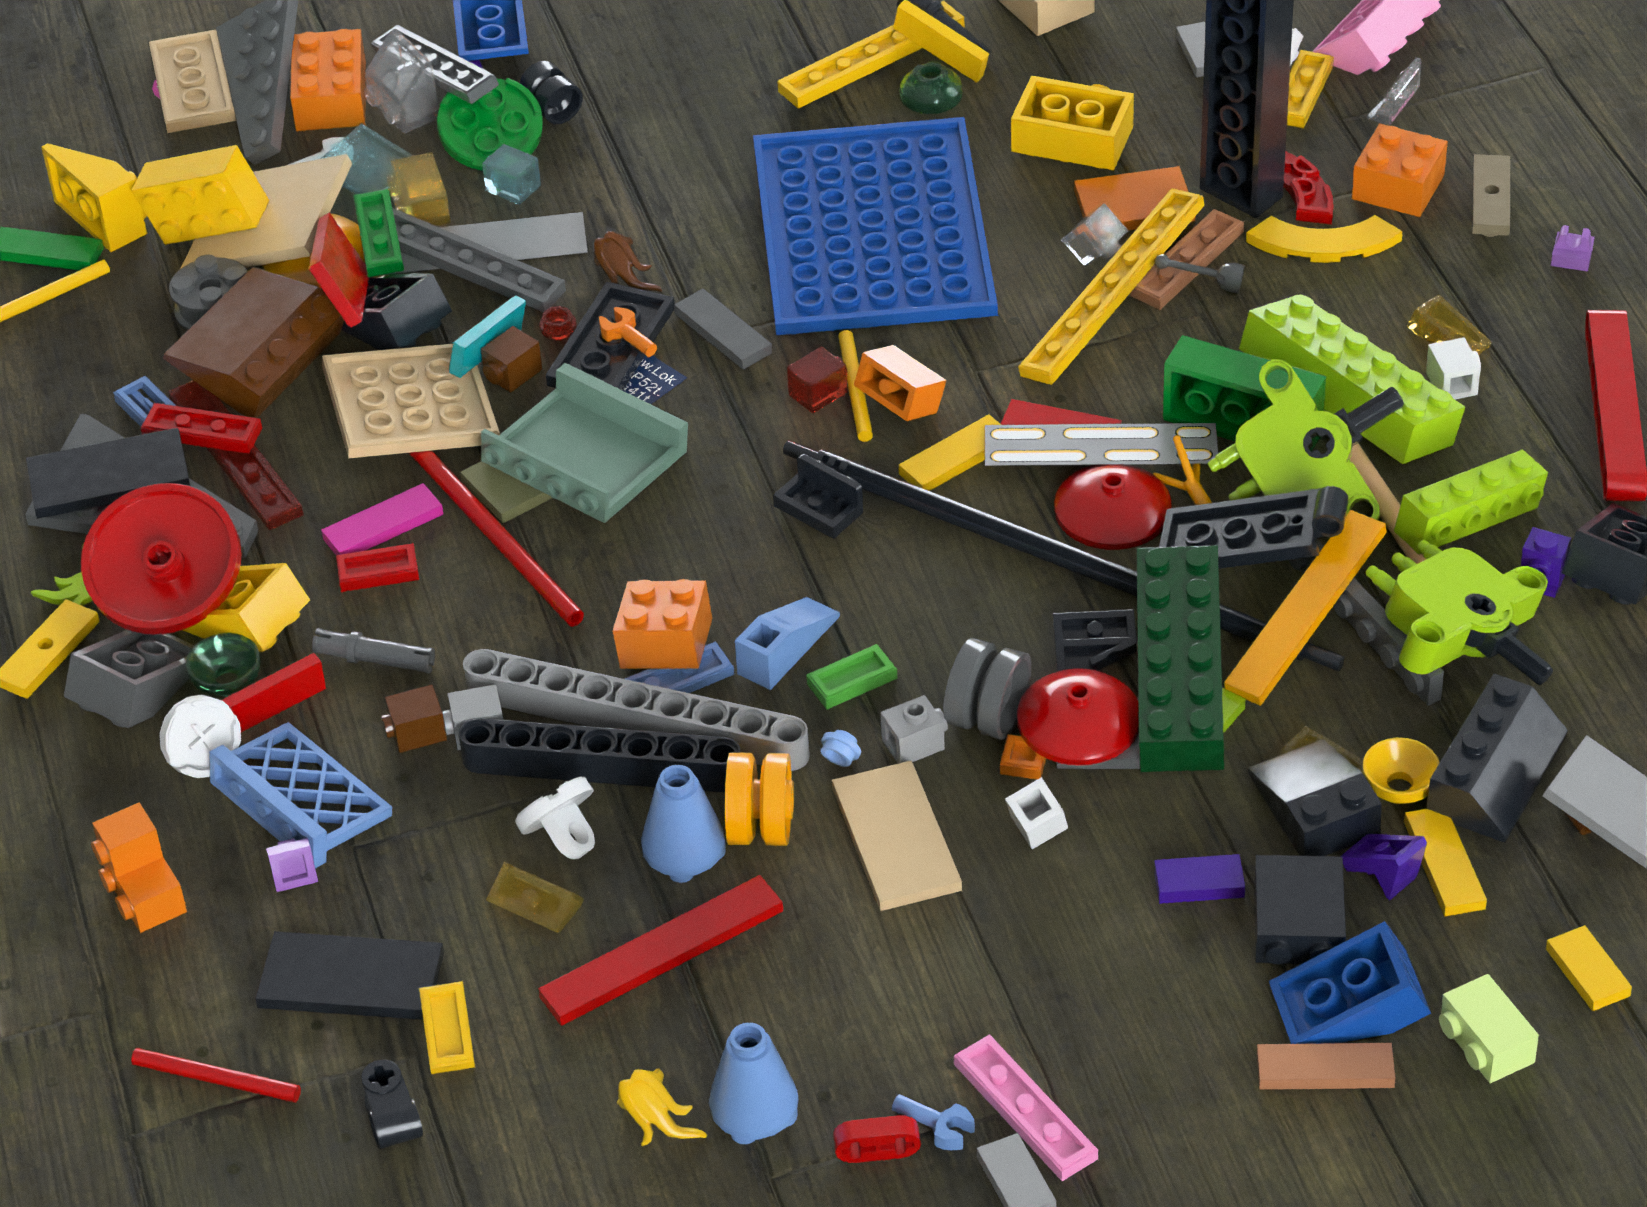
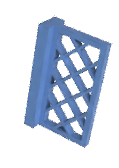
(273, 805)

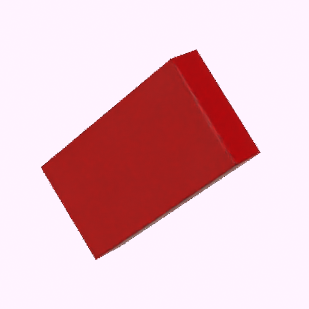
(377, 567)

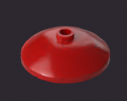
(1112, 506)
(1078, 717)

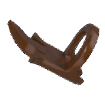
(617, 259)

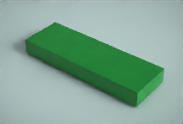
(378, 233)
(48, 248)

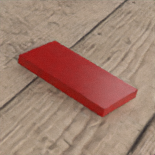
(339, 270)

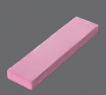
(1026, 1107)

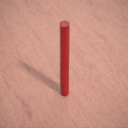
(216, 1075)

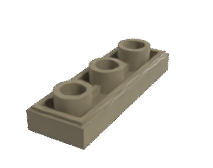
(1491, 195)

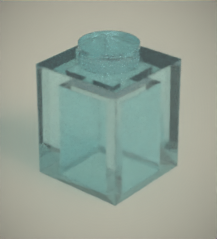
(511, 174)

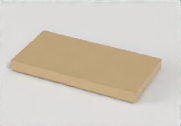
(192, 81)
(896, 835)

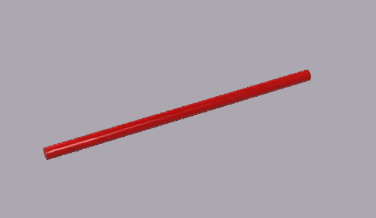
(500, 537)

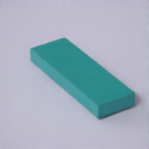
(467, 348)

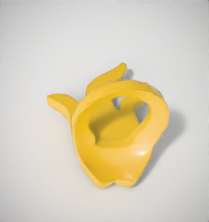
(649, 1103)

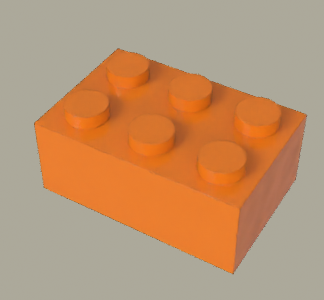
(328, 80)

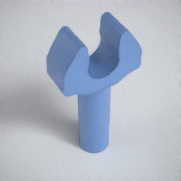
(939, 1121)

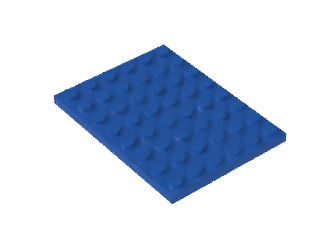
(873, 226)

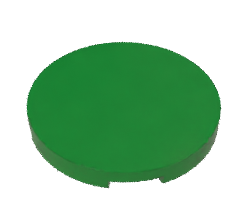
(500, 117)

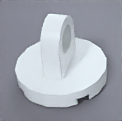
(195, 729)
(560, 817)

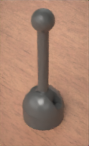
(1228, 275)

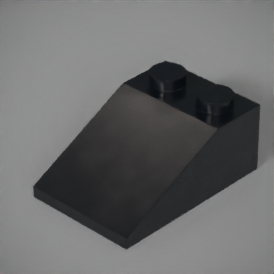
(399, 310)
(1611, 555)
(1318, 798)

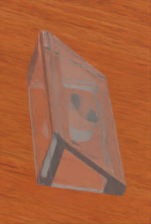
(1397, 94)

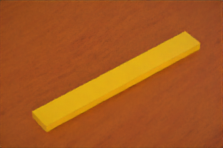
(1110, 286)

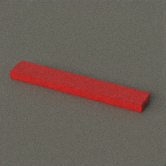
(660, 950)

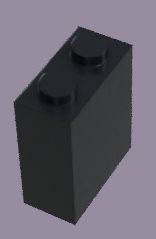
(1298, 907)

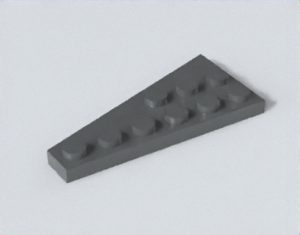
(257, 67)

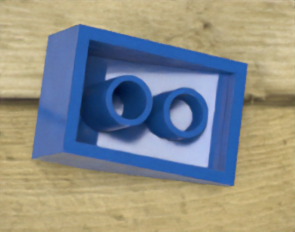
(490, 28)
(1351, 991)

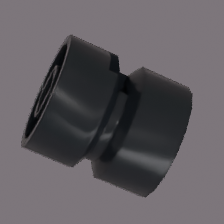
(554, 92)

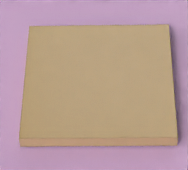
(289, 224)
(406, 401)

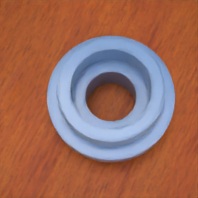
(840, 748)

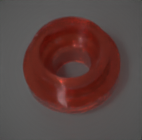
(557, 323)

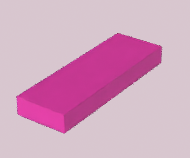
(383, 521)

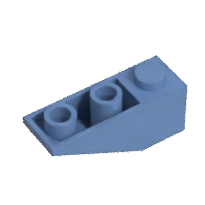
(780, 639)

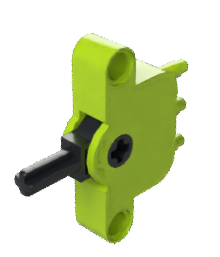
(1279, 440)
(1461, 607)

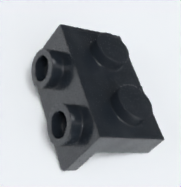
(821, 497)

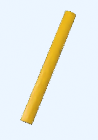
(53, 290)
(857, 396)

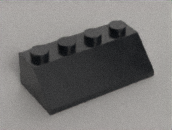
(1496, 759)

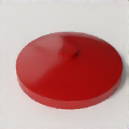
(161, 558)

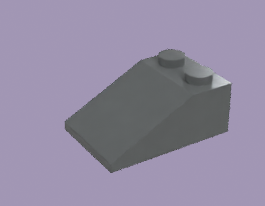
(128, 675)

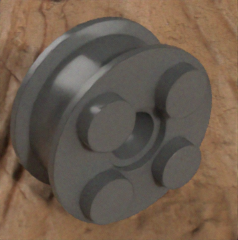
(201, 285)

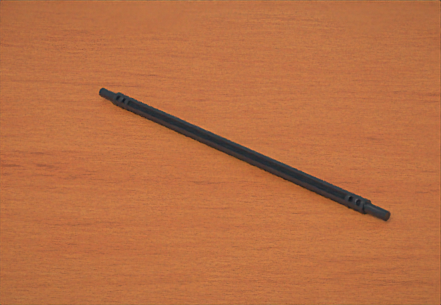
(1030, 542)

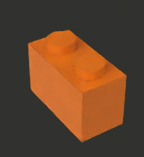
(899, 382)

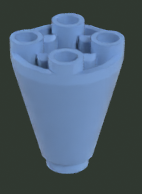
(681, 827)
(752, 1087)

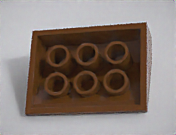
(257, 340)

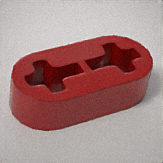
(876, 1139)

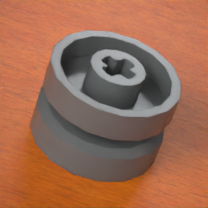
(986, 688)

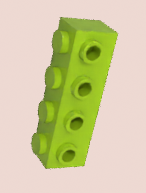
(1471, 501)

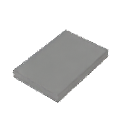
(1604, 797)

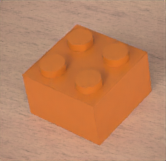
(1399, 170)
(662, 624)

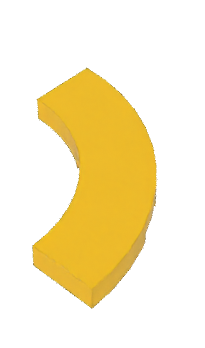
(1324, 244)

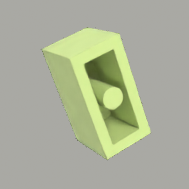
(1488, 1028)

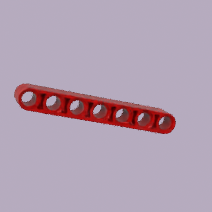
(1615, 406)

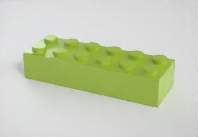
(1354, 374)

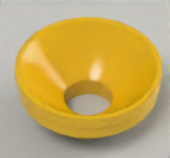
(1400, 760)

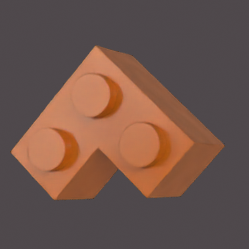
(136, 868)

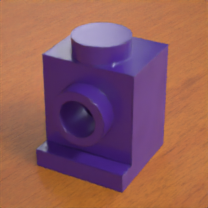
(1547, 554)

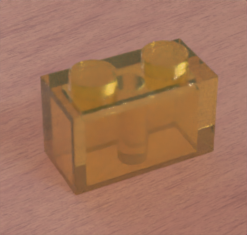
(419, 189)

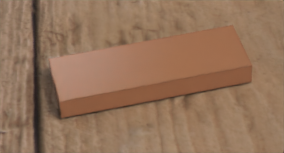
(1325, 1066)

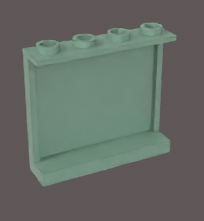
(588, 444)

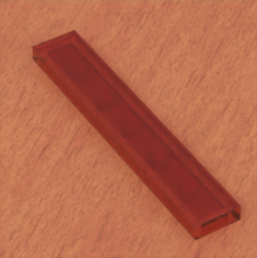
(248, 472)

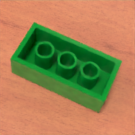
(1223, 386)

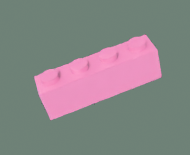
(1374, 32)

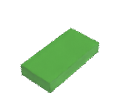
(851, 676)

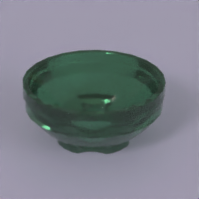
(931, 94)
(223, 655)

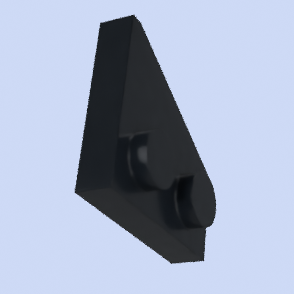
(1093, 638)

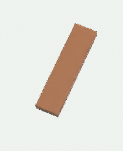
(1197, 248)

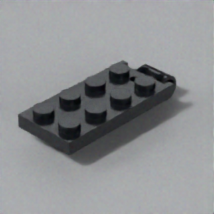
(1259, 527)

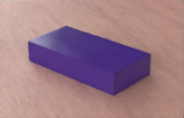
(1199, 878)

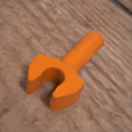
(625, 329)

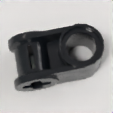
(389, 1105)

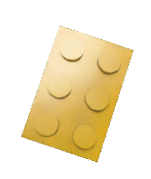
(1072, 122)
(200, 195)

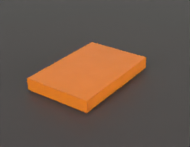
(1129, 194)

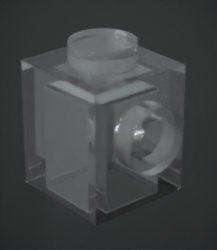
(1095, 236)

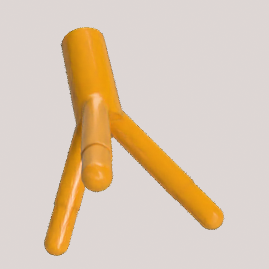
(1192, 484)

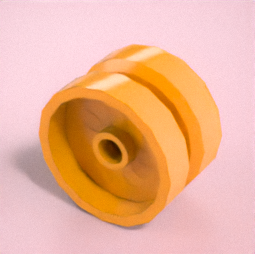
(754, 798)

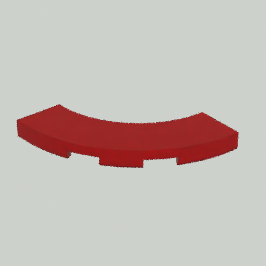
(1308, 190)

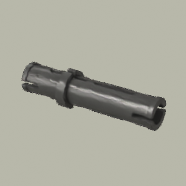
(360, 648)

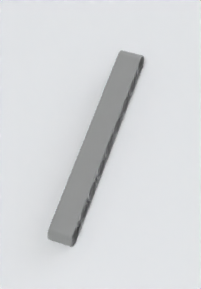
(610, 702)

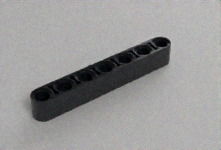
(591, 752)

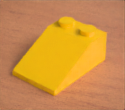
(96, 195)
(258, 606)

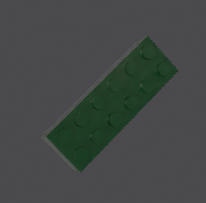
(1179, 659)

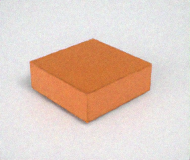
(1020, 759)

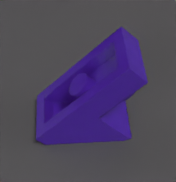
(1389, 857)

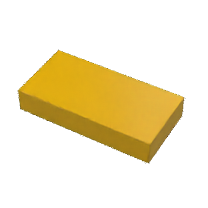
(1588, 968)
(447, 1027)

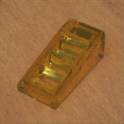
(1436, 315)

